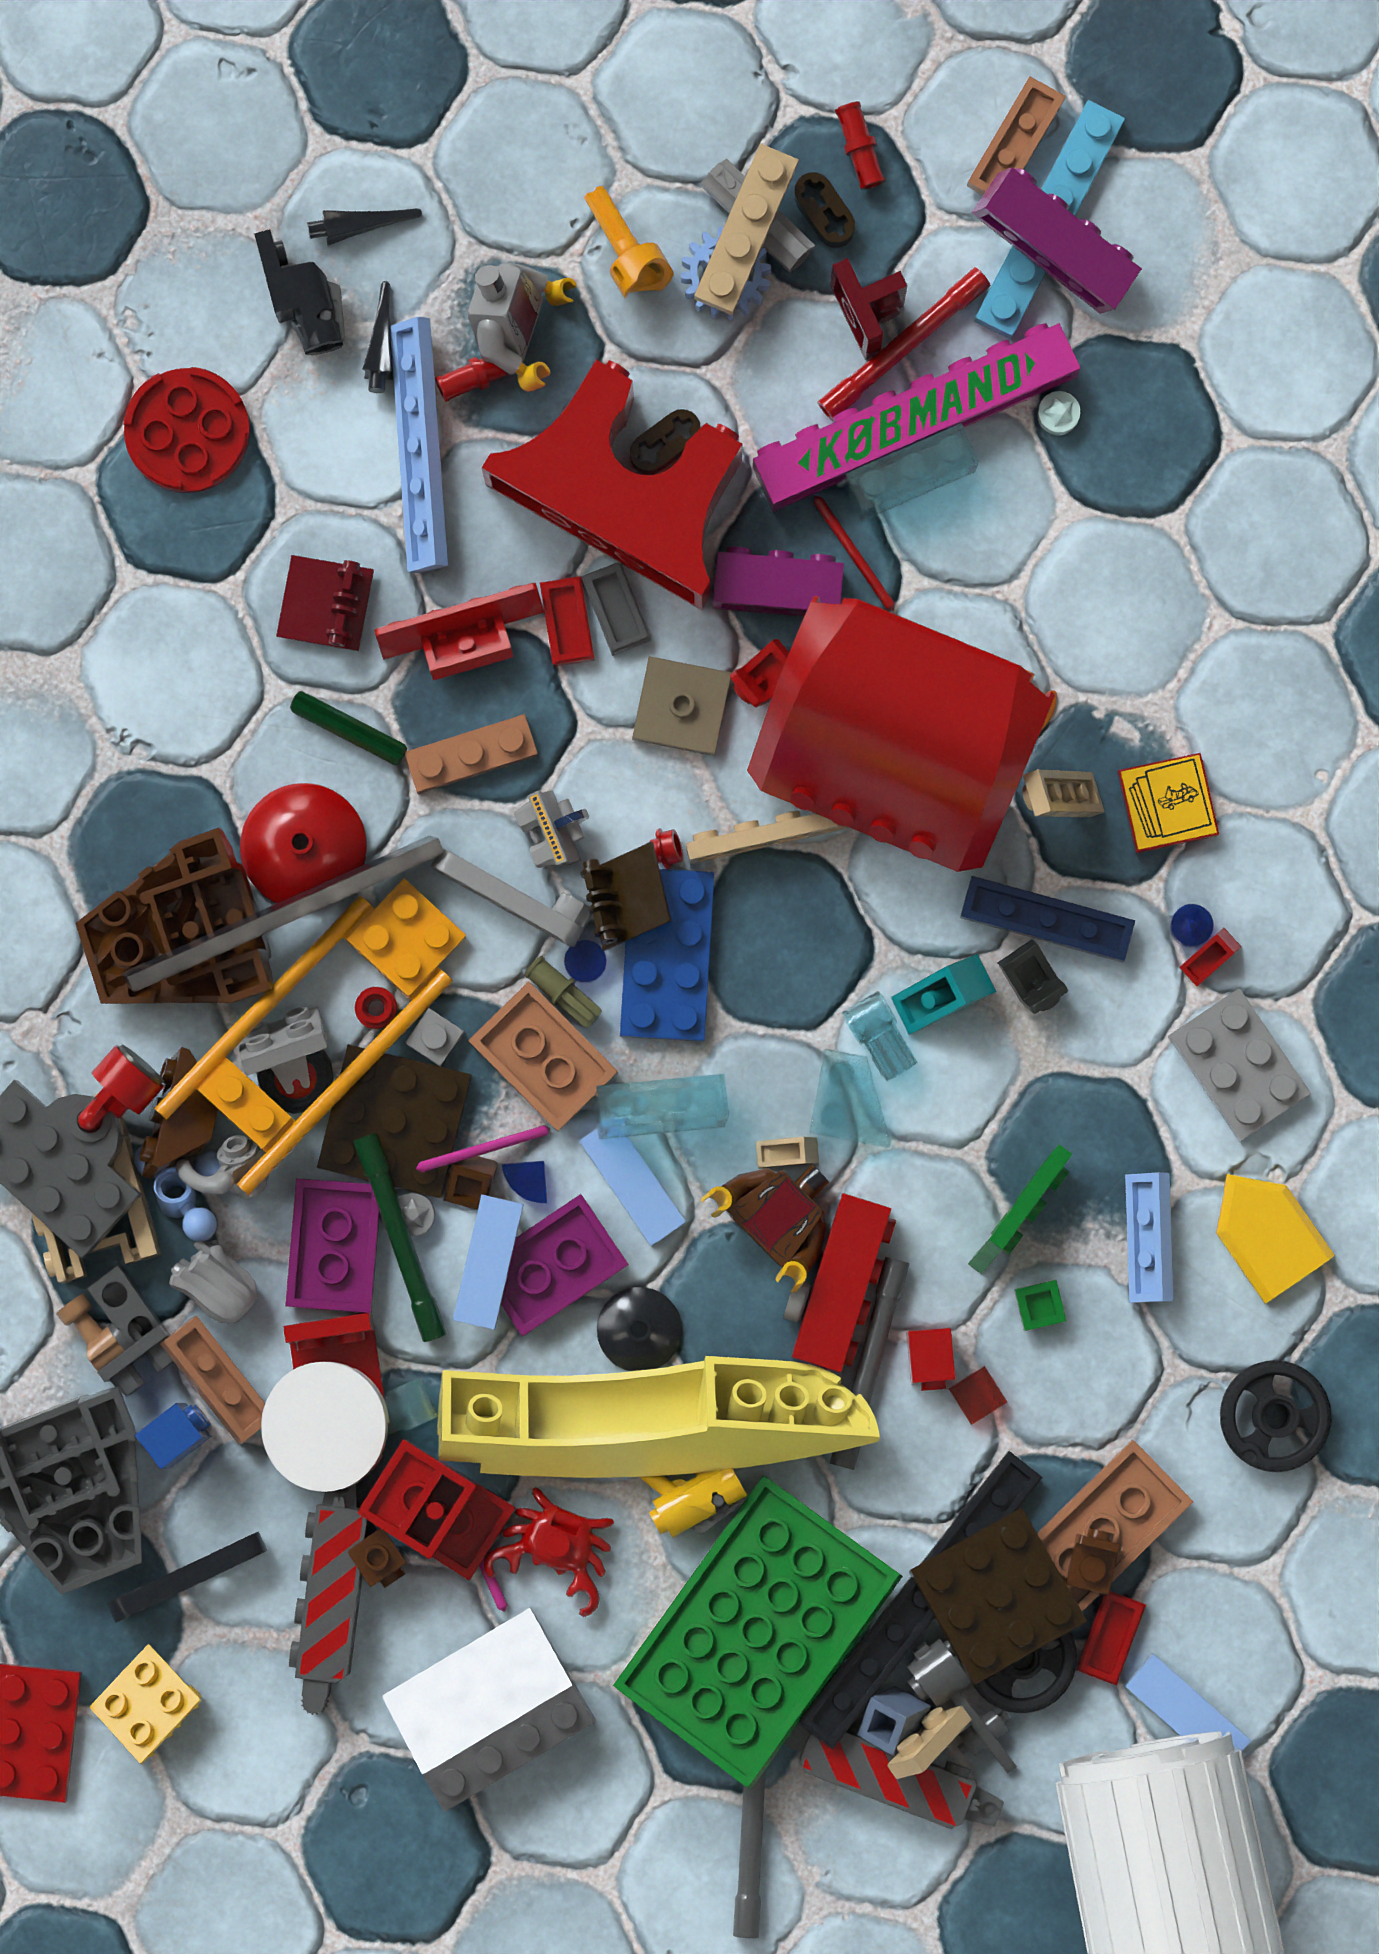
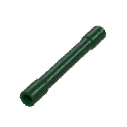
(422, 1302)

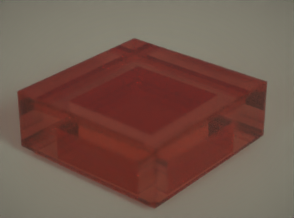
(977, 1395)

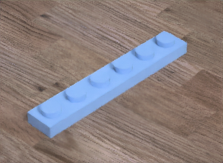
(418, 445)

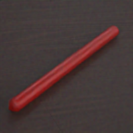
(854, 553)

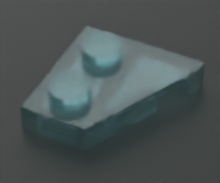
(848, 1102)

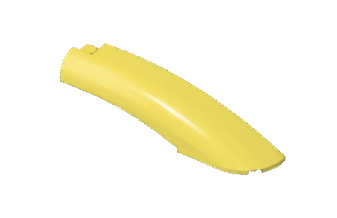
(649, 1420)

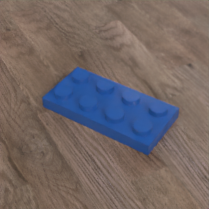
(670, 965)

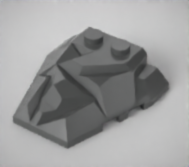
(73, 1489)

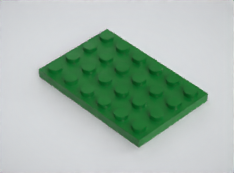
(757, 1631)

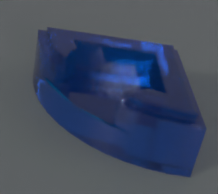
(527, 1180)

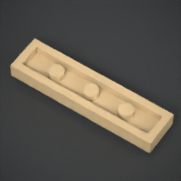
(746, 229)
(1062, 793)
(751, 836)

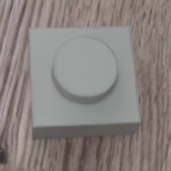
(434, 1037)

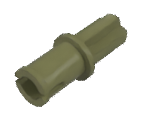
(563, 992)

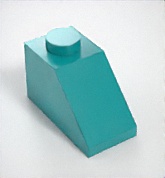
(943, 993)

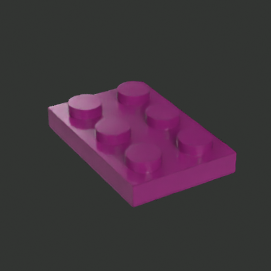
(333, 1246)
(558, 1264)

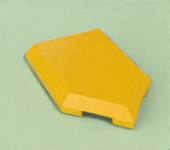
(1269, 1235)

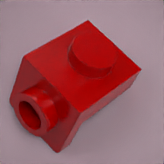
(759, 677)

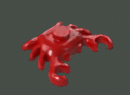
(558, 1541)

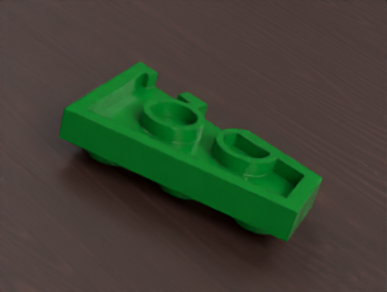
(1027, 1206)

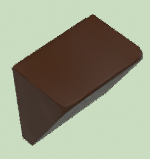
(469, 1180)

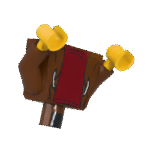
(777, 1216)

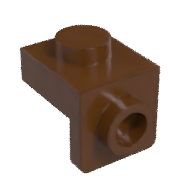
(379, 1559)

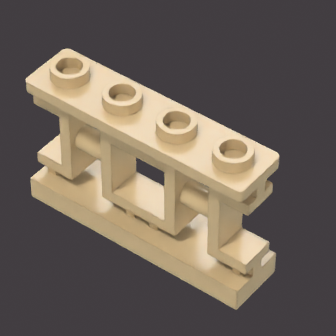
(140, 1220)

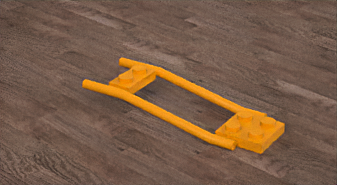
(404, 942)

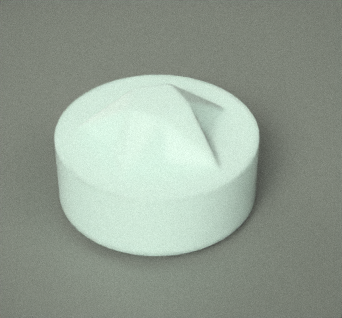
(1058, 413)

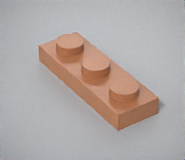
(1018, 133)
(471, 754)
(216, 1379)

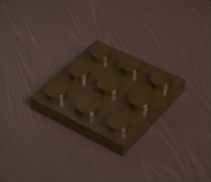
(411, 1109)
(997, 1596)

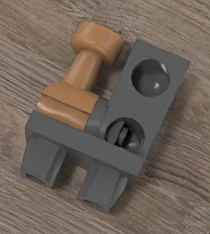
(129, 1337)

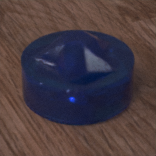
(1191, 925)

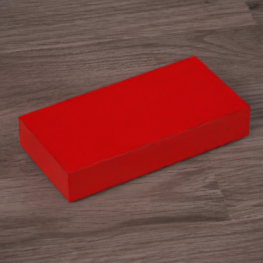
(567, 621)
(1110, 1637)

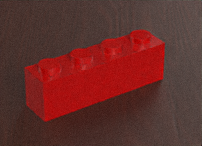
(841, 1283)

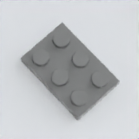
(1239, 1064)

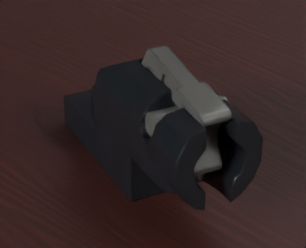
(303, 295)

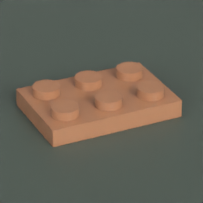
(543, 1056)

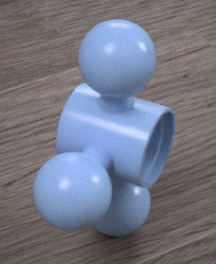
(198, 1223)

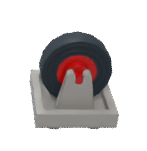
(289, 1058)

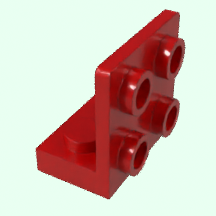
(339, 1340)

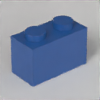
(174, 1434)

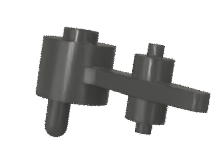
(942, 1679)

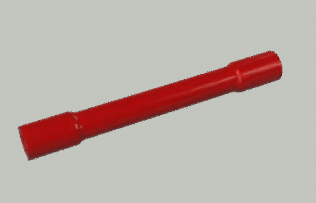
(954, 300)

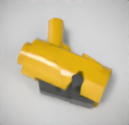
(696, 1502)

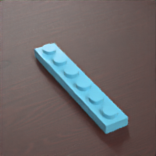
(1070, 181)

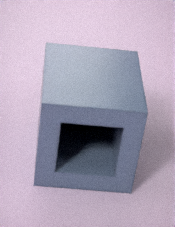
(892, 1718)

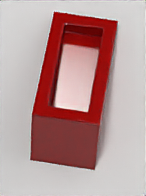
(1210, 956)

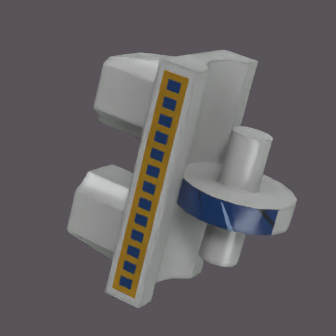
(558, 826)

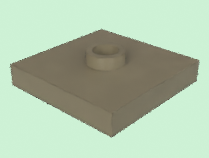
(681, 706)

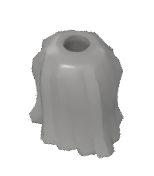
(215, 1283)

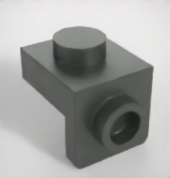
(1032, 978)

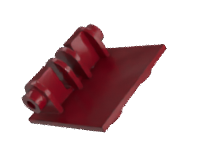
(325, 602)

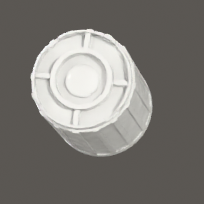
(1168, 1849)

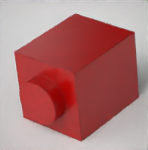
(930, 1358)

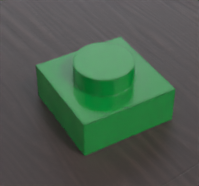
(1040, 1305)

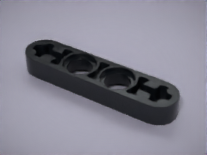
(186, 1577)

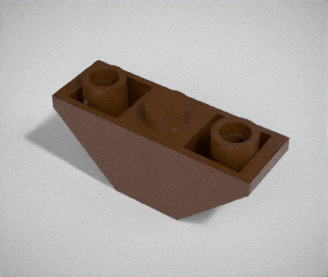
(186, 1129)

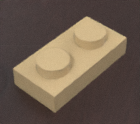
(926, 1745)

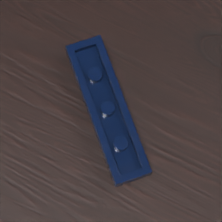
(1047, 919)

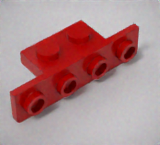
(462, 634)

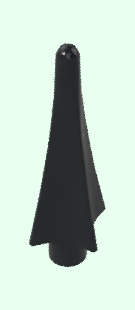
(346, 224)
(378, 357)

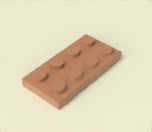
(1125, 1499)

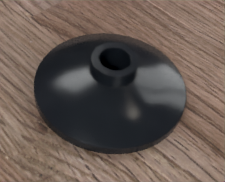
(661, 1337)

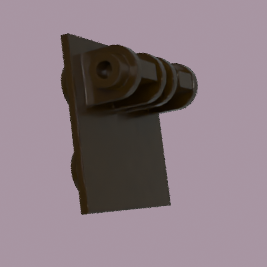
(626, 896)

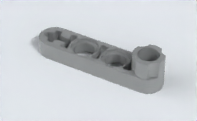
(562, 922)

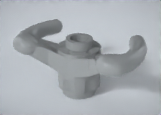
(236, 1158)

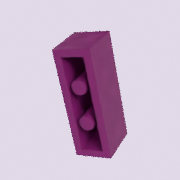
(775, 581)

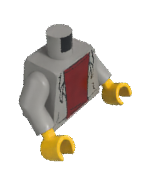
(506, 313)

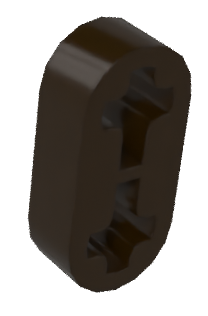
(832, 204)
(658, 434)

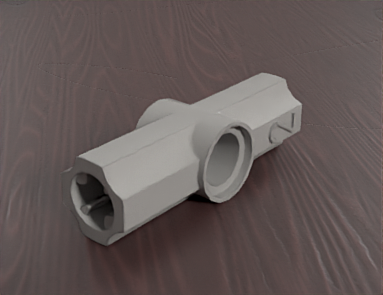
(784, 239)

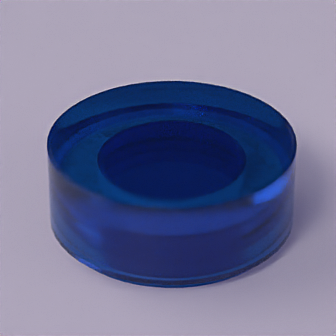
(585, 961)

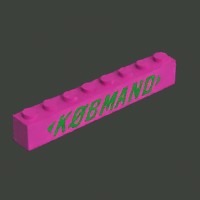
(932, 405)

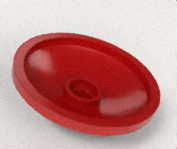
(298, 809)

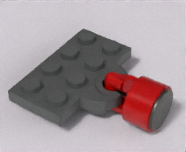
(63, 1153)

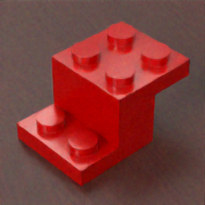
(436, 1509)

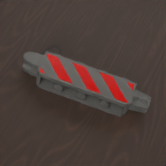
(331, 1597)
(937, 1794)

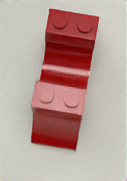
(637, 519)

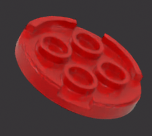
(186, 430)

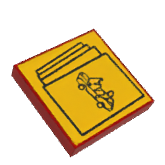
(1168, 803)

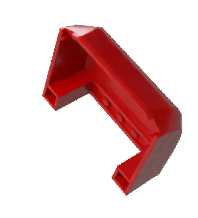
(898, 732)

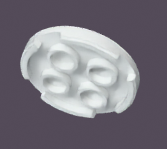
(325, 1426)

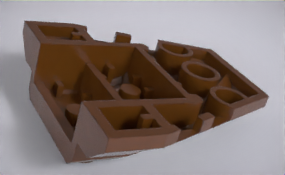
(169, 906)

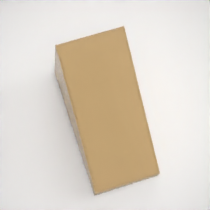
(787, 1152)

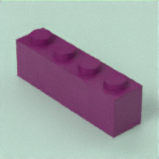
(1057, 239)

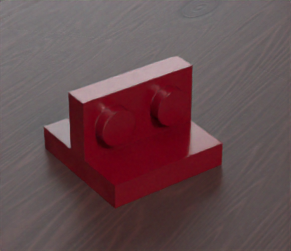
(867, 305)

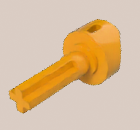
(637, 265)

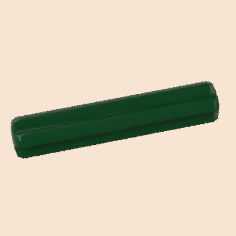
(348, 728)

